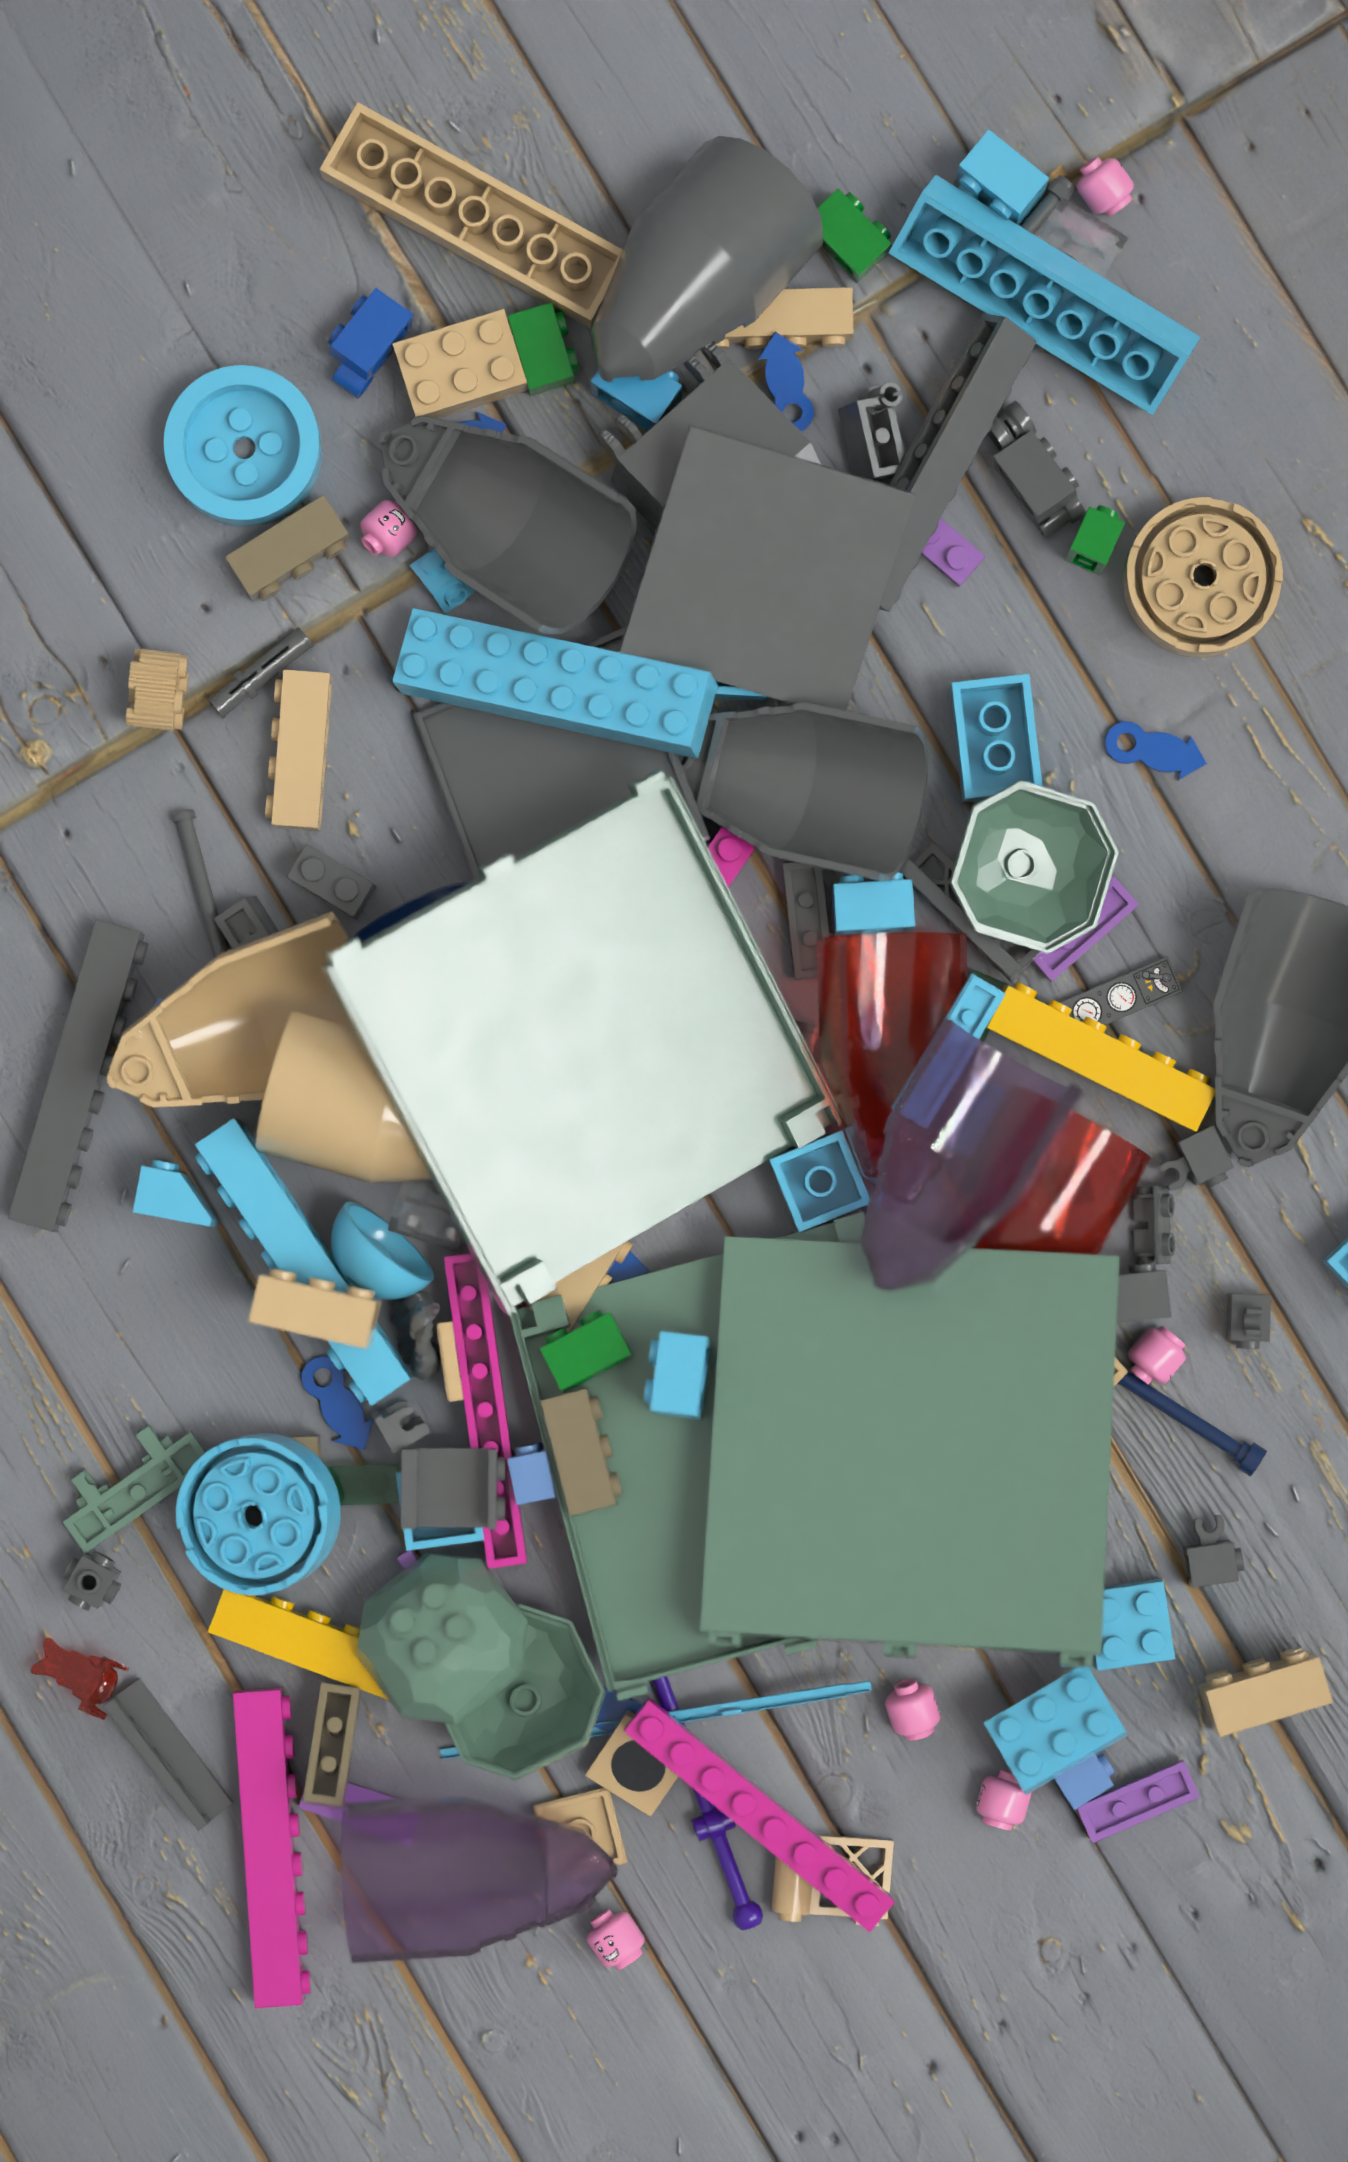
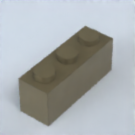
(289, 549)
(581, 1452)
(332, 1746)

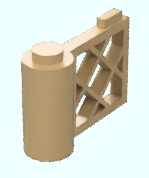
(797, 1897)

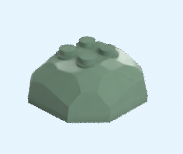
(1034, 866)
(441, 1638)
(540, 1712)

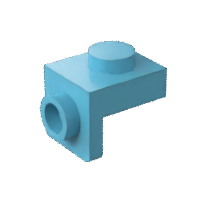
(443, 586)

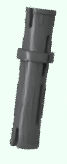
(260, 672)

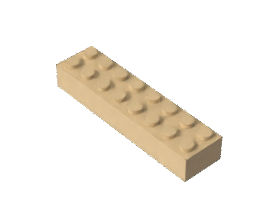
(471, 214)

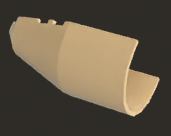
(226, 1021)
(332, 1108)

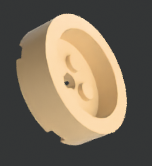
(1194, 617)

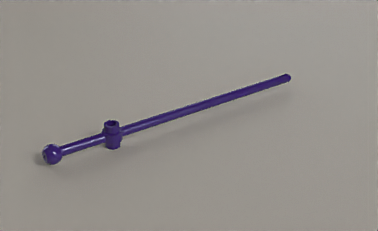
(714, 1825)

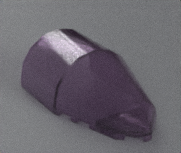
(958, 1156)
(458, 1875)

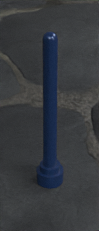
(1245, 1455)

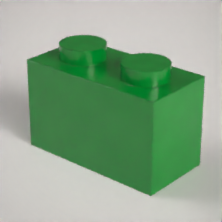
(851, 236)
(542, 348)
(1095, 539)
(585, 1351)

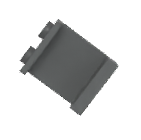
(451, 1487)

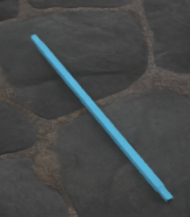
(740, 1706)

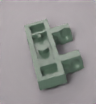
(110, 1509)

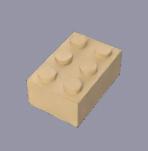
(461, 366)
(315, 1308)
(1264, 1691)

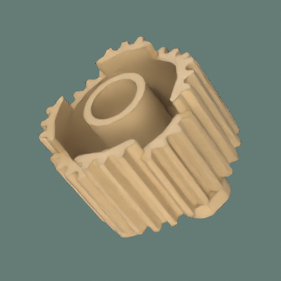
(157, 689)

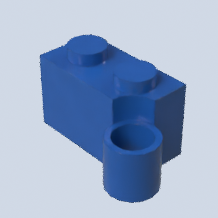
(367, 340)

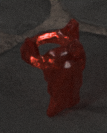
(88, 1677)

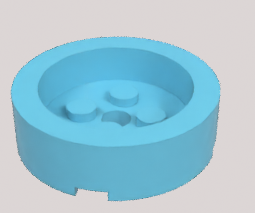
(236, 406)
(296, 1504)

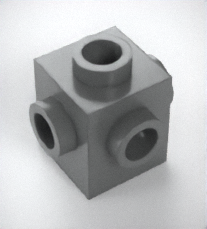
(106, 1580)

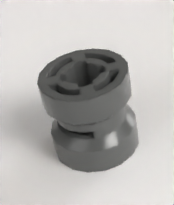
(1010, 426)

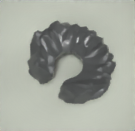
(414, 1323)

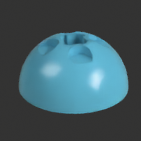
(376, 1257)

